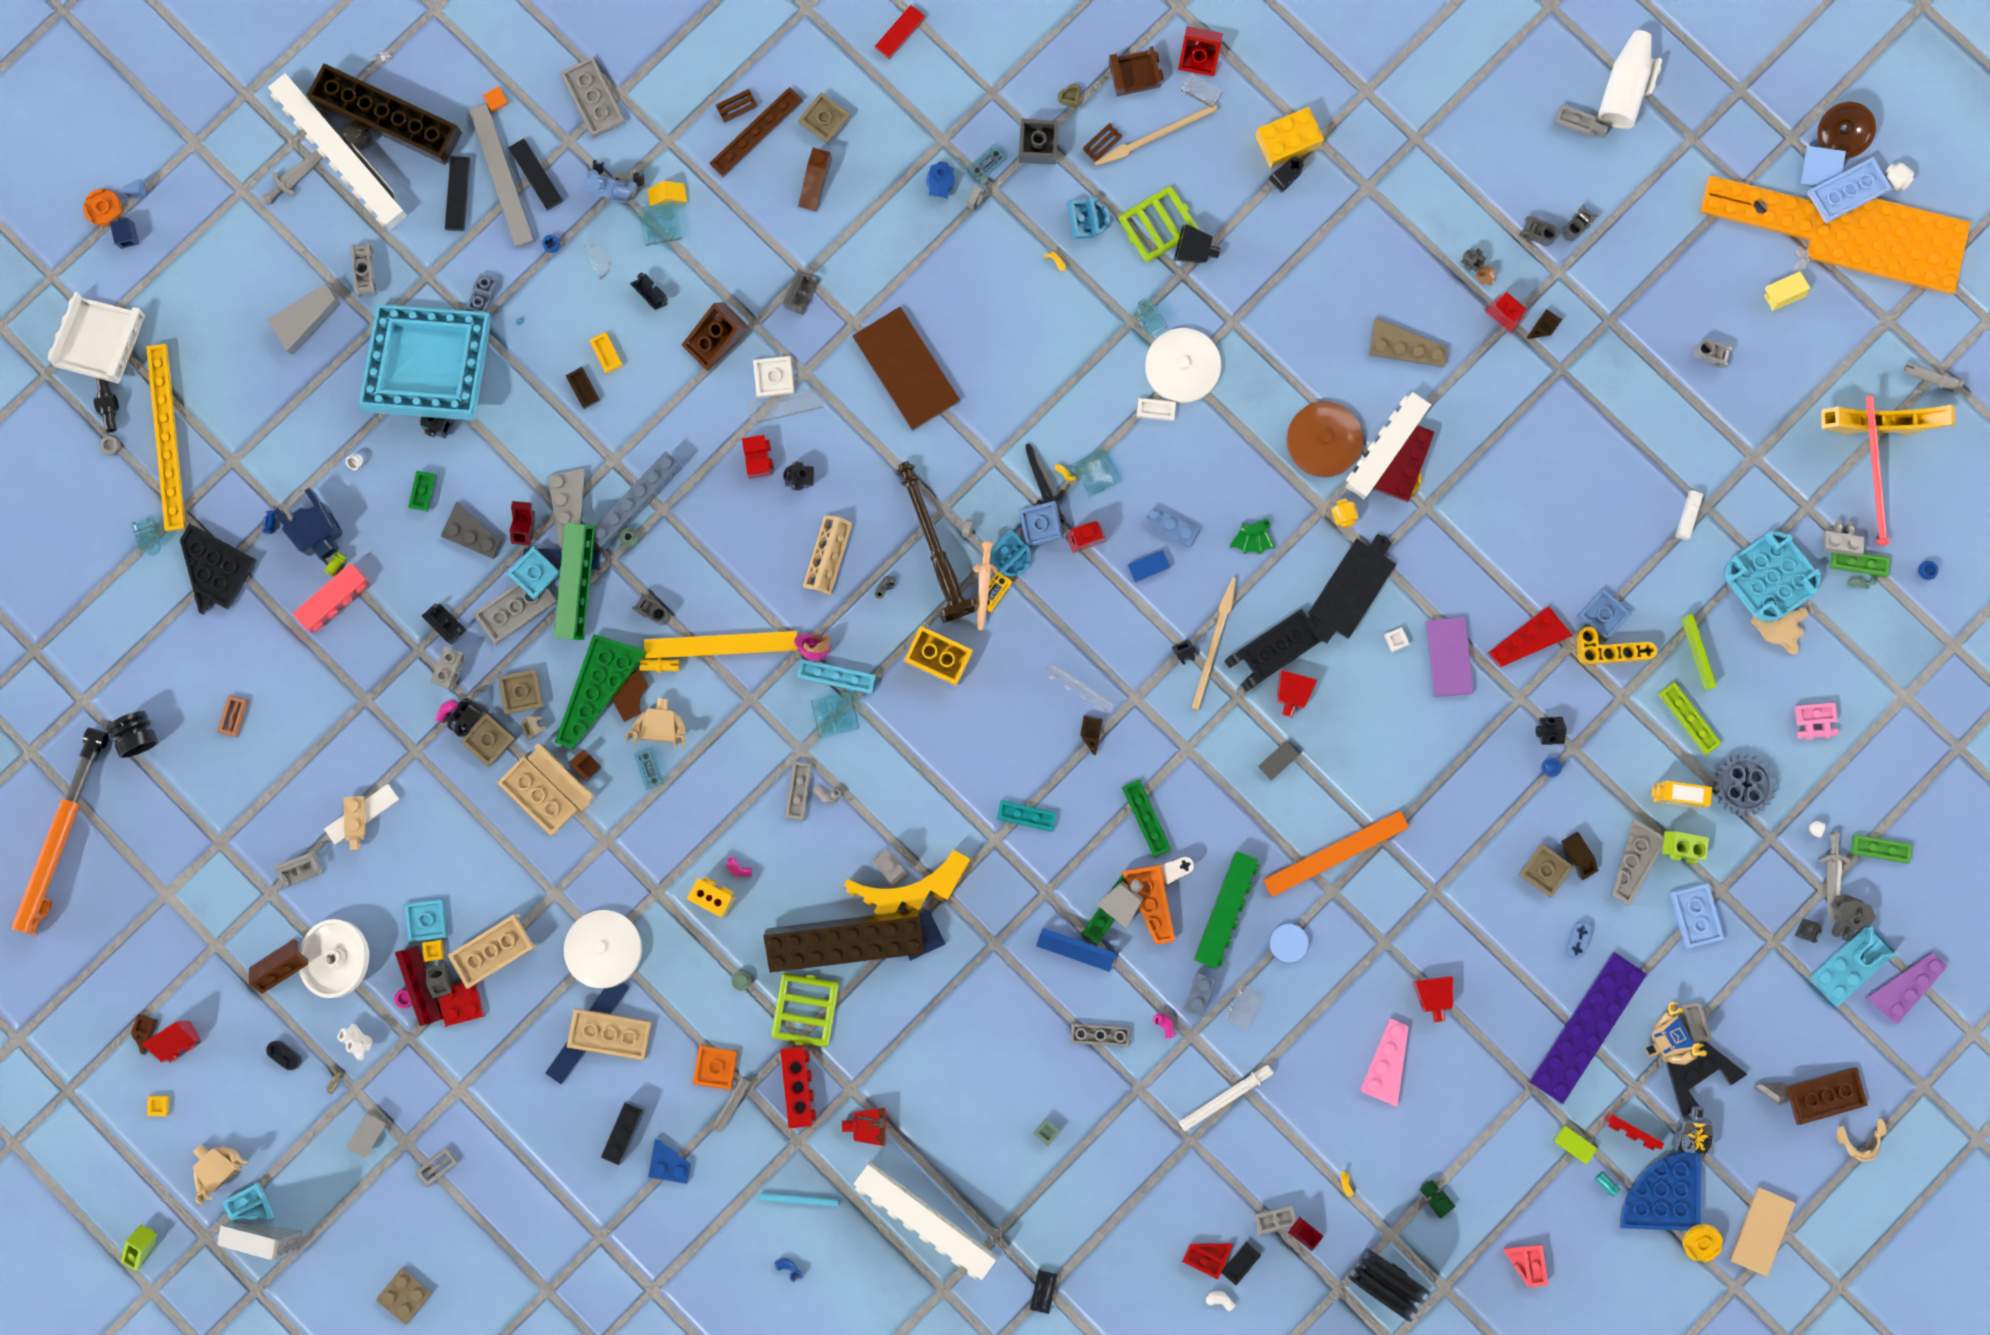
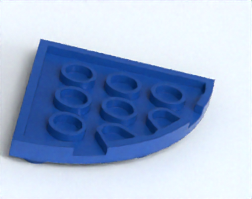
(1665, 1195)

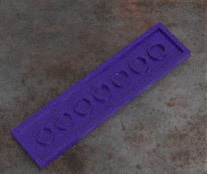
(1587, 1027)

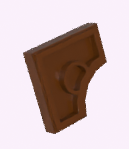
(629, 695)

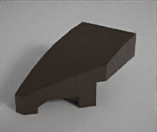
(1091, 731)

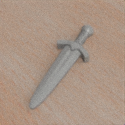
(292, 177)
(1834, 871)

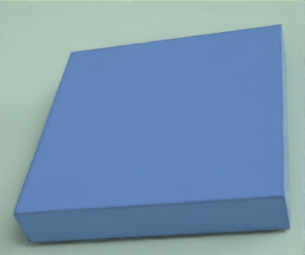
(1041, 524)
(1604, 614)

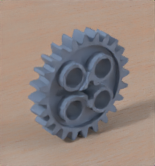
(1761, 788)

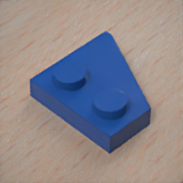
(668, 1165)

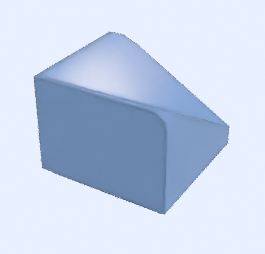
(134, 190)

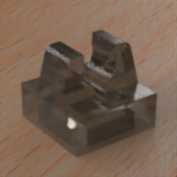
(1808, 930)

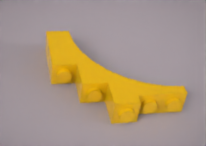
(1901, 421)
(940, 882)

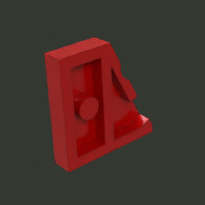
(1207, 1257)

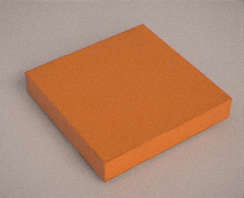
(715, 1067)

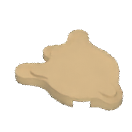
(1784, 631)

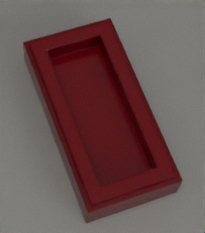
(1305, 1234)

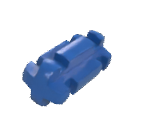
(269, 522)

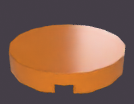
(102, 207)

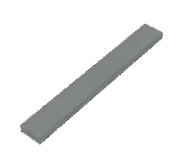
(501, 175)

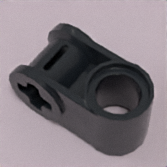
(1284, 176)
(465, 716)

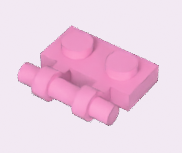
(1816, 714)

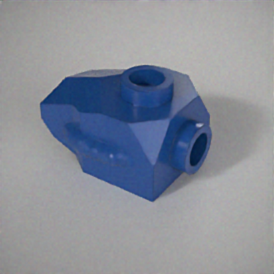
(940, 179)

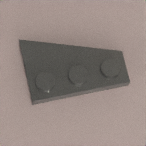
(470, 533)

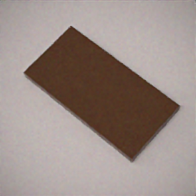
(906, 368)

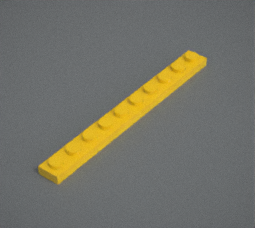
(166, 438)

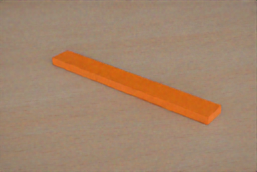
(1335, 853)

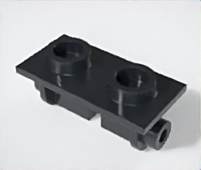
(654, 296)

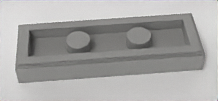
(798, 790)

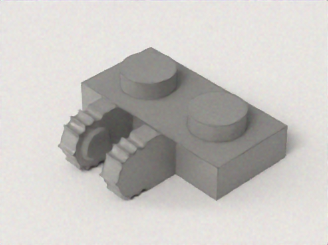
(1843, 543)

